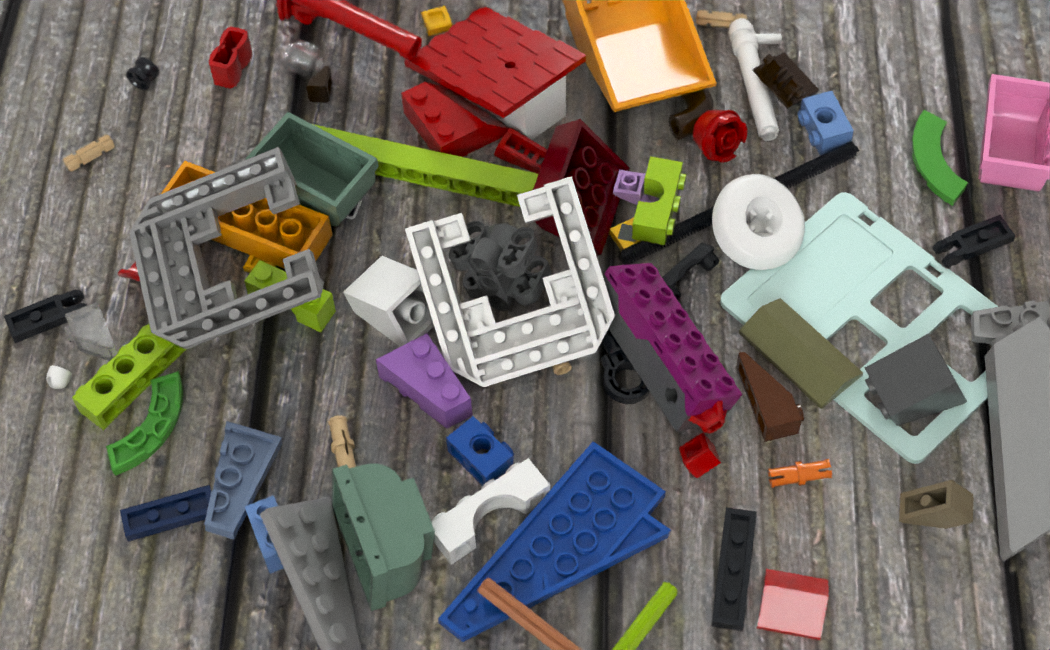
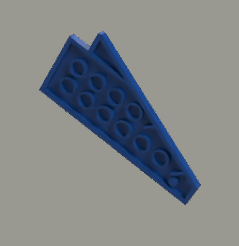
(576, 531)

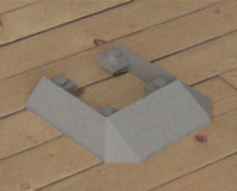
(172, 265)

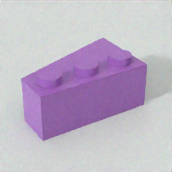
(426, 379)

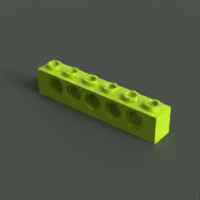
(125, 388)

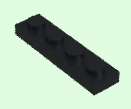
(734, 569)

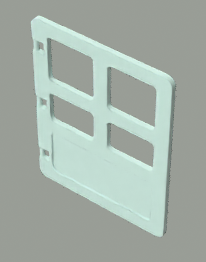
(836, 278)

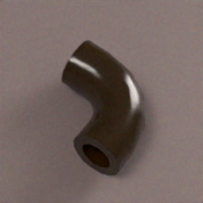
(683, 122)

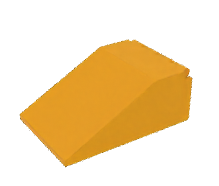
(639, 49)

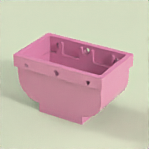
(1016, 134)

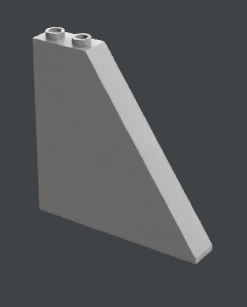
(1020, 433)

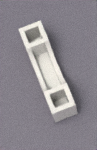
(518, 489)

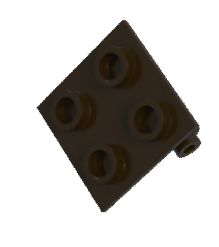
(785, 79)

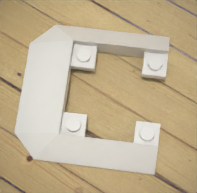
(530, 342)

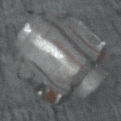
(303, 58)

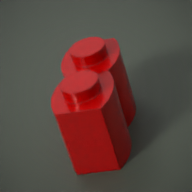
(230, 57)

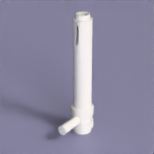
(745, 47)

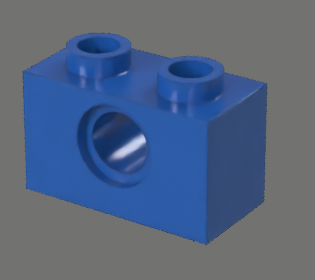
(475, 436)

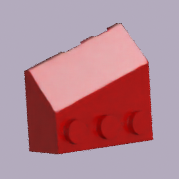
(449, 120)

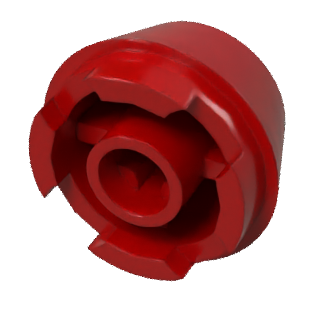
(719, 134)

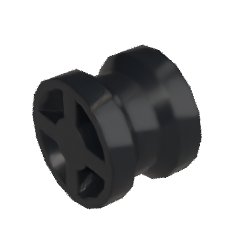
(142, 73)

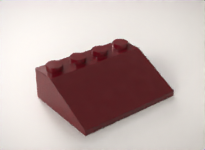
(594, 170)

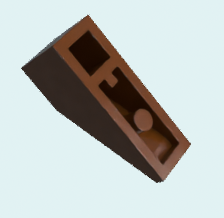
(770, 401)

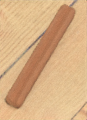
(525, 616)

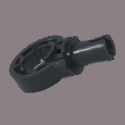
(612, 367)

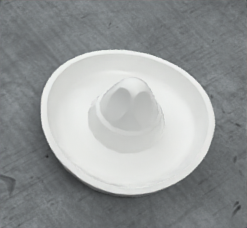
(758, 222)

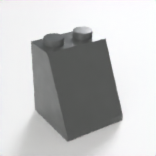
(913, 382)

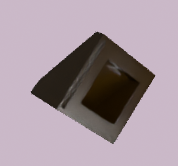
(320, 86)

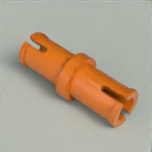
(799, 473)

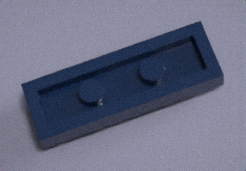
(165, 513)

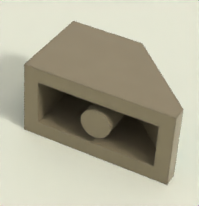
(937, 505)

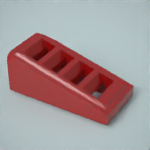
(522, 142)

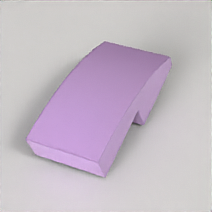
(630, 187)

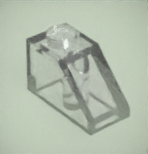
(90, 332)

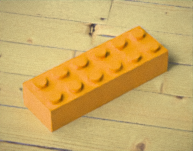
(258, 230)

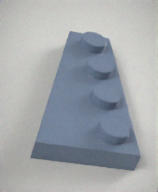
(241, 470)

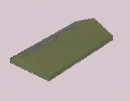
(800, 352)

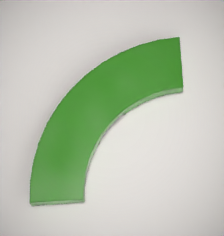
(930, 161)
(156, 428)

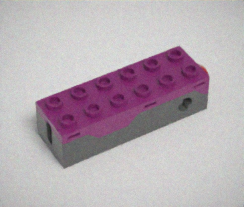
(668, 349)

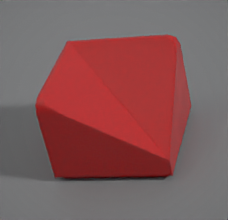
(699, 455)

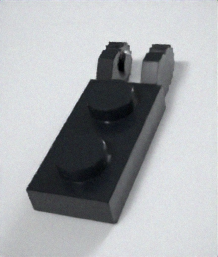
(975, 240)
(43, 315)

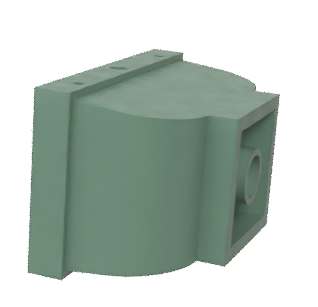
(327, 170)
(386, 526)

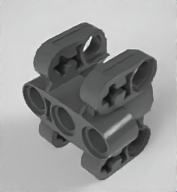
(495, 267)

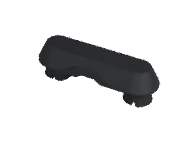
(701, 254)

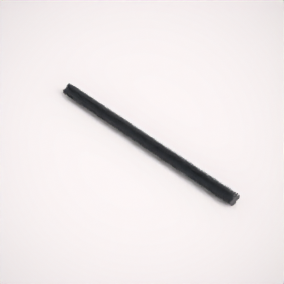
(705, 218)

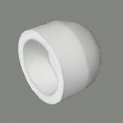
(58, 377)

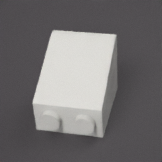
(391, 300)

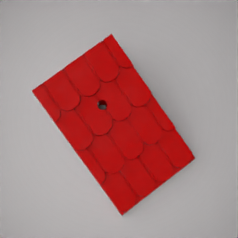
(503, 69)

